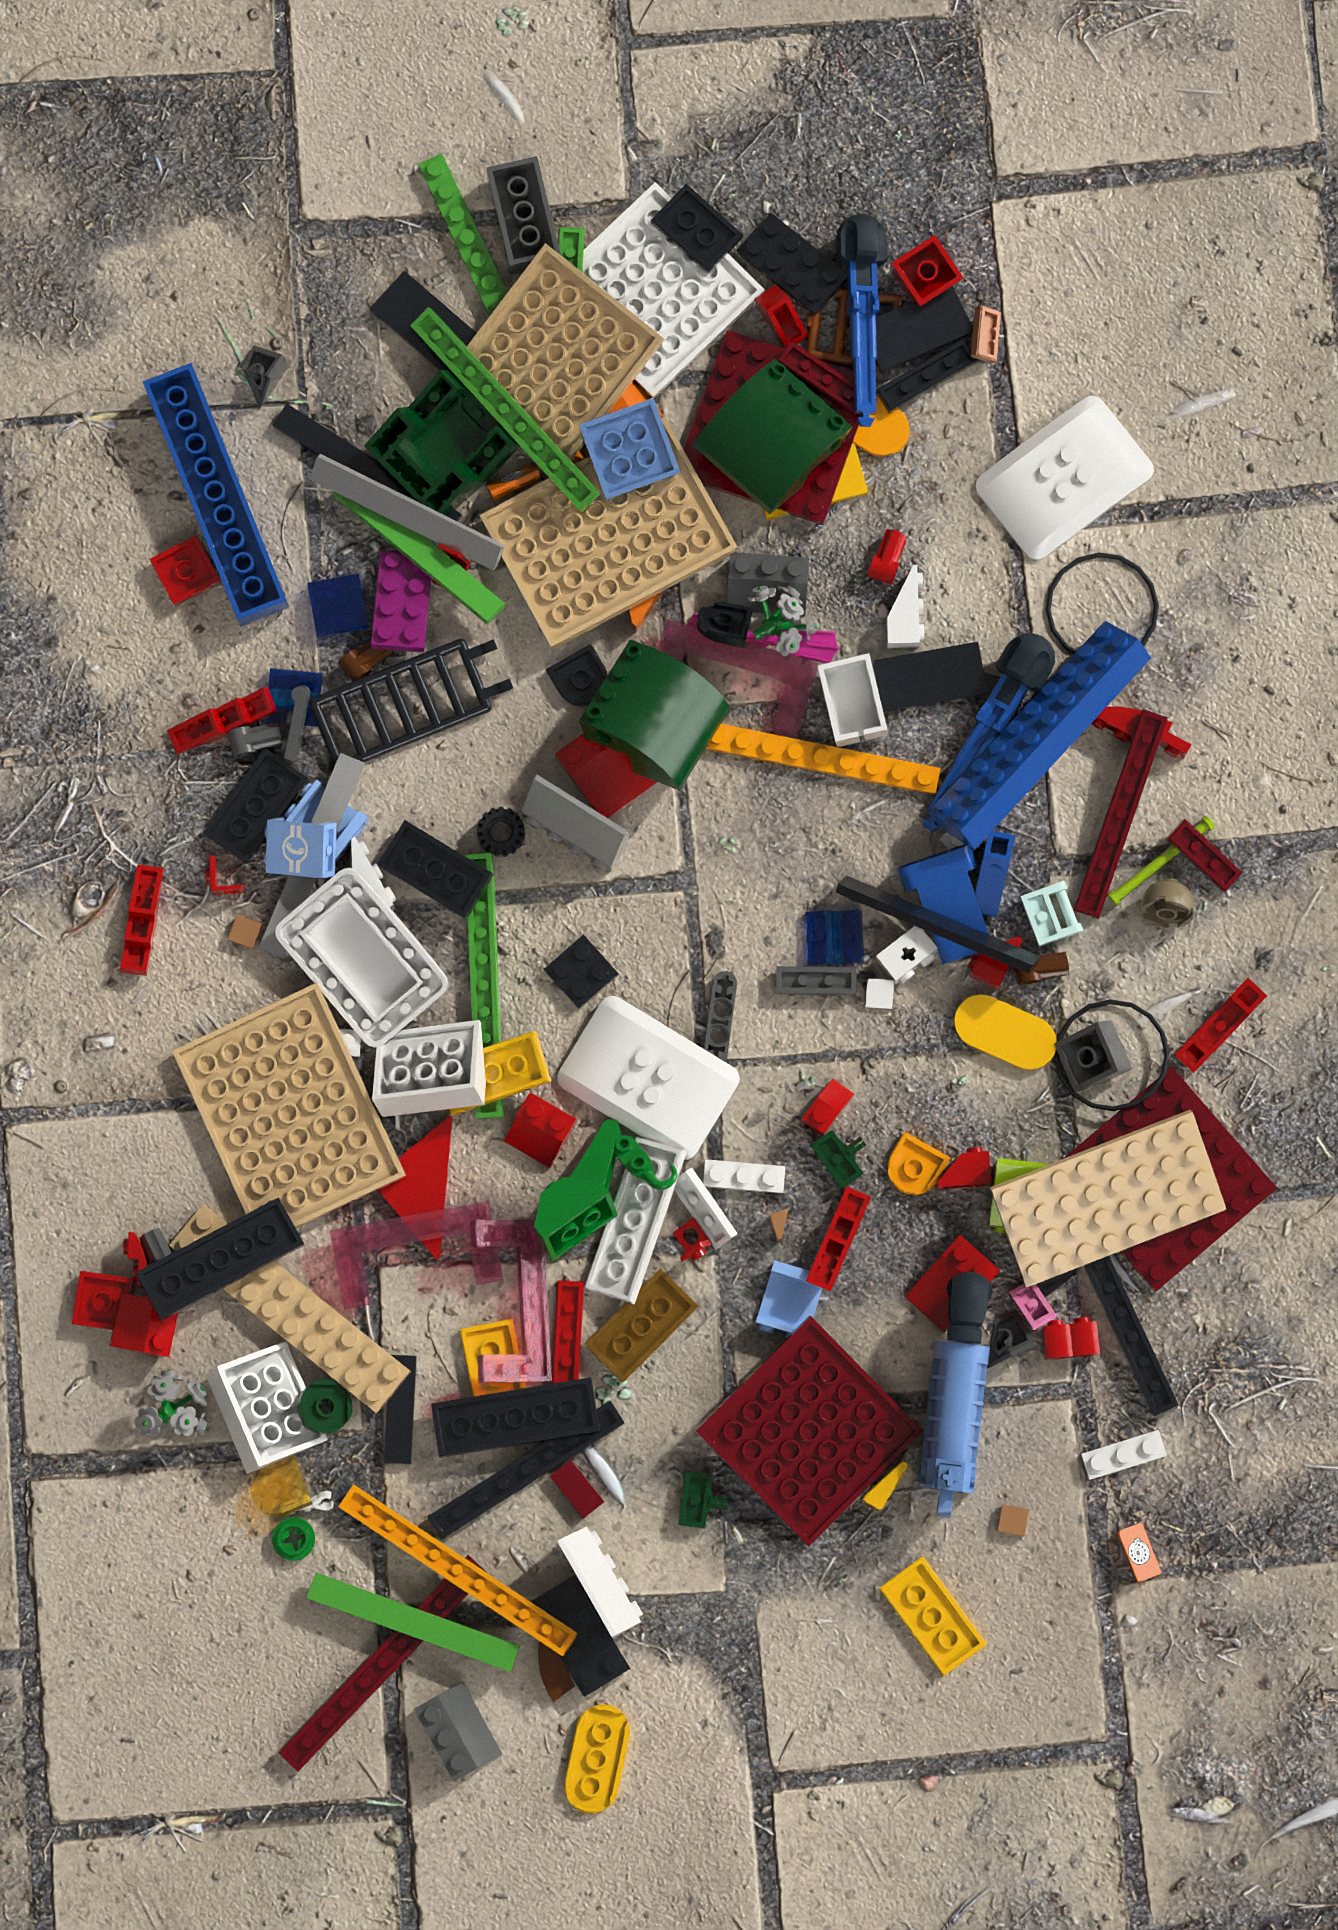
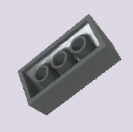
(521, 211)

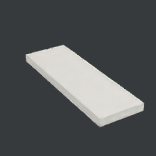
(633, 1233)

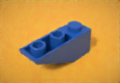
(993, 872)

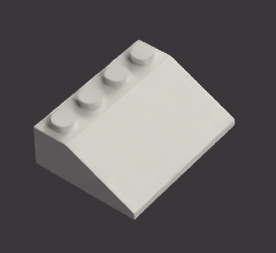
(430, 1069)
(260, 1406)
(600, 1582)

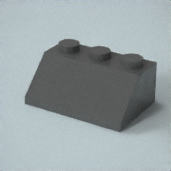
(757, 570)
(458, 1731)

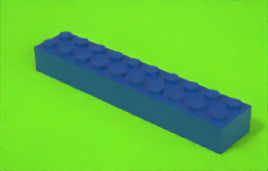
(215, 494)
(1040, 734)

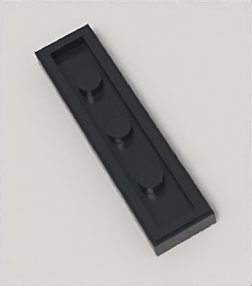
(926, 376)
(401, 1416)

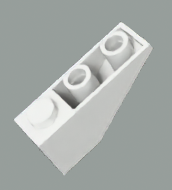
(903, 620)
(370, 873)

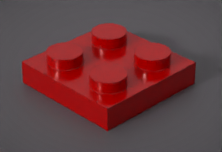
(185, 570)
(98, 1299)

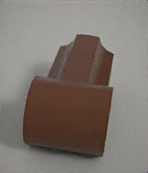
(362, 661)
(1048, 967)

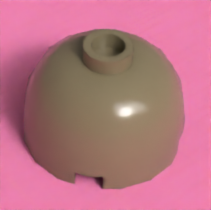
(1167, 903)

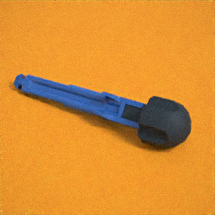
(862, 249)
(1023, 666)

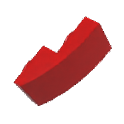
(133, 1248)

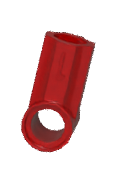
(885, 563)

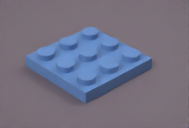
(629, 448)

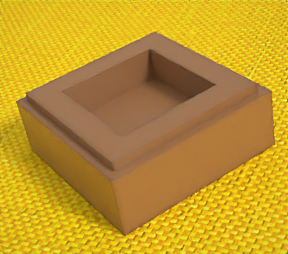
(245, 932)
(1013, 1520)

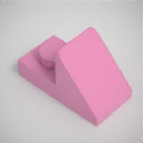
(1032, 1306)

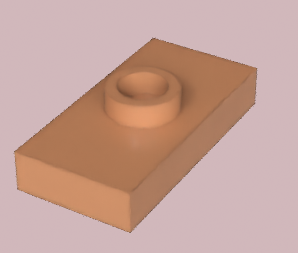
(985, 334)

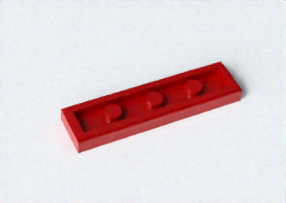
(567, 1331)

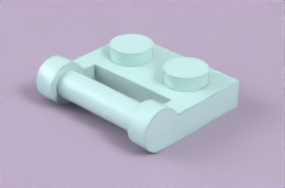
(1043, 917)

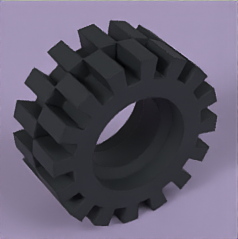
(505, 847)

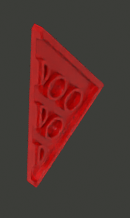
(425, 1178)

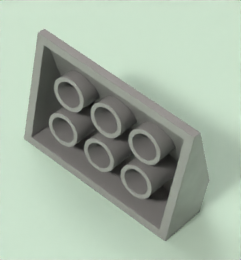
(574, 824)

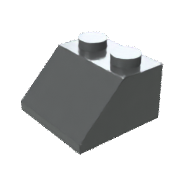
(1093, 1055)

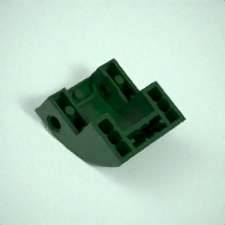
(772, 435)
(442, 444)
(655, 714)

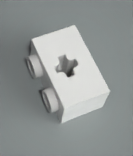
(912, 941)

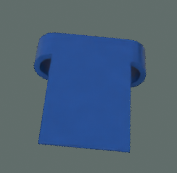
(948, 891)

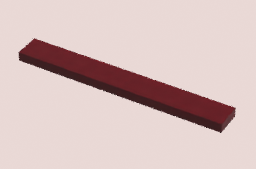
(1120, 813)

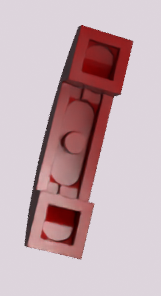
(1220, 1025)

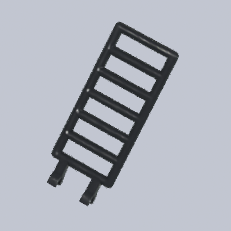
(388, 674)

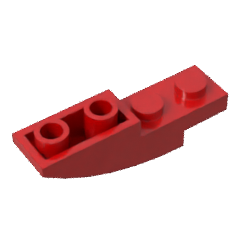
(1123, 722)

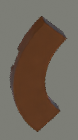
(553, 1672)

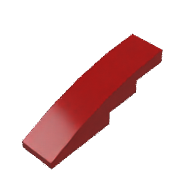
(217, 722)
(142, 920)
(838, 1239)

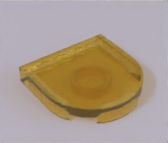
(281, 1488)

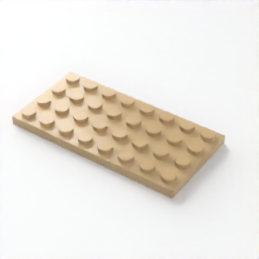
(1108, 1198)

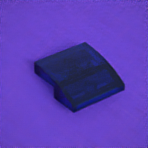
(338, 605)
(281, 686)
(834, 937)

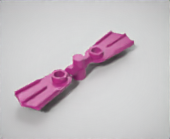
(820, 647)

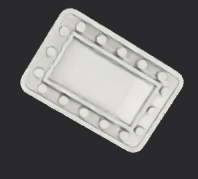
(1064, 478)
(362, 957)
(648, 1077)

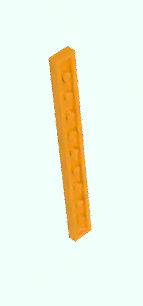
(825, 759)
(458, 1570)

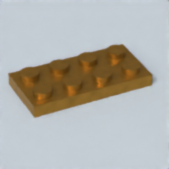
(641, 1327)

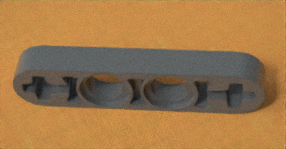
(722, 1023)

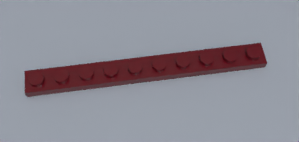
(367, 1680)

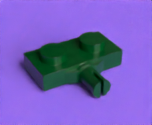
(839, 1158)
(698, 1500)

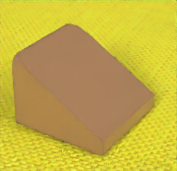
(777, 1222)

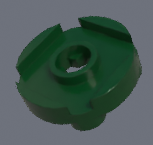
(334, 1419)

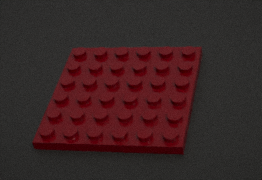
(735, 364)
(1237, 1175)
(809, 1430)

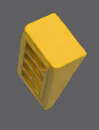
(881, 1492)

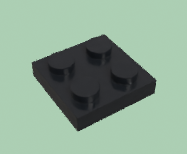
(581, 972)

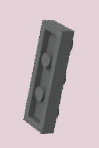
(816, 980)

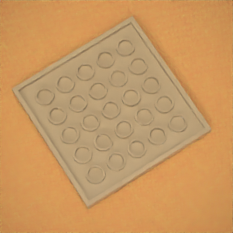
(563, 347)

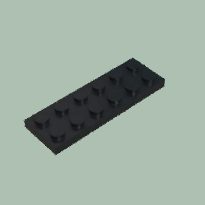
(219, 1259)
(515, 1417)

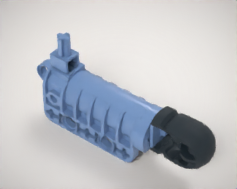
(956, 1394)

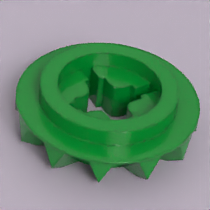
(282, 1532)

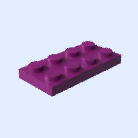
(400, 604)

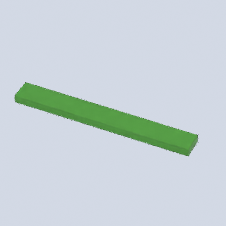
(432, 562)
(413, 1622)

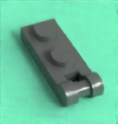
(296, 721)

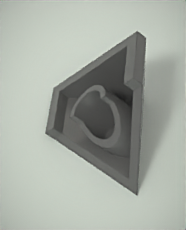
(263, 372)
(1009, 1338)

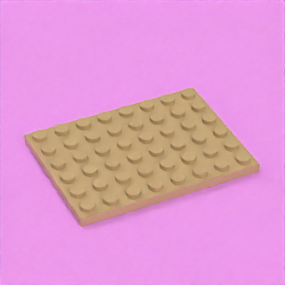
(612, 555)
(289, 1109)

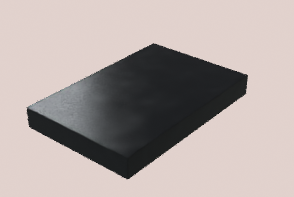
(697, 228)

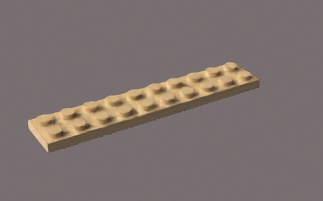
(308, 1323)

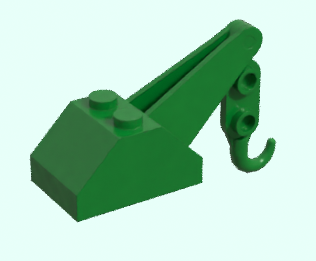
(581, 1203)

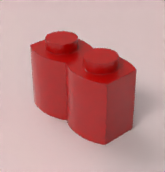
(1070, 1340)

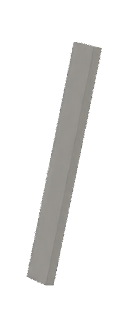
(406, 512)
(330, 809)

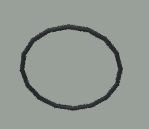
(1092, 556)
(1143, 1097)

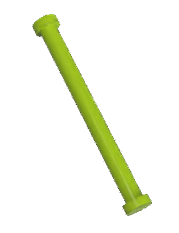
(1152, 867)

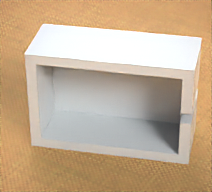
(852, 700)

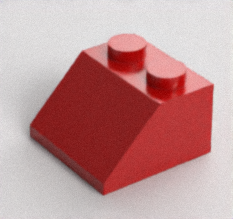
(925, 271)
(540, 1130)
(140, 1329)

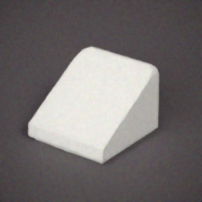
(879, 993)

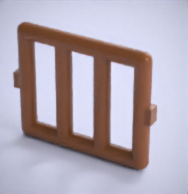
(814, 327)

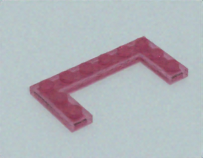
(796, 671)
(352, 1240)
(535, 1361)

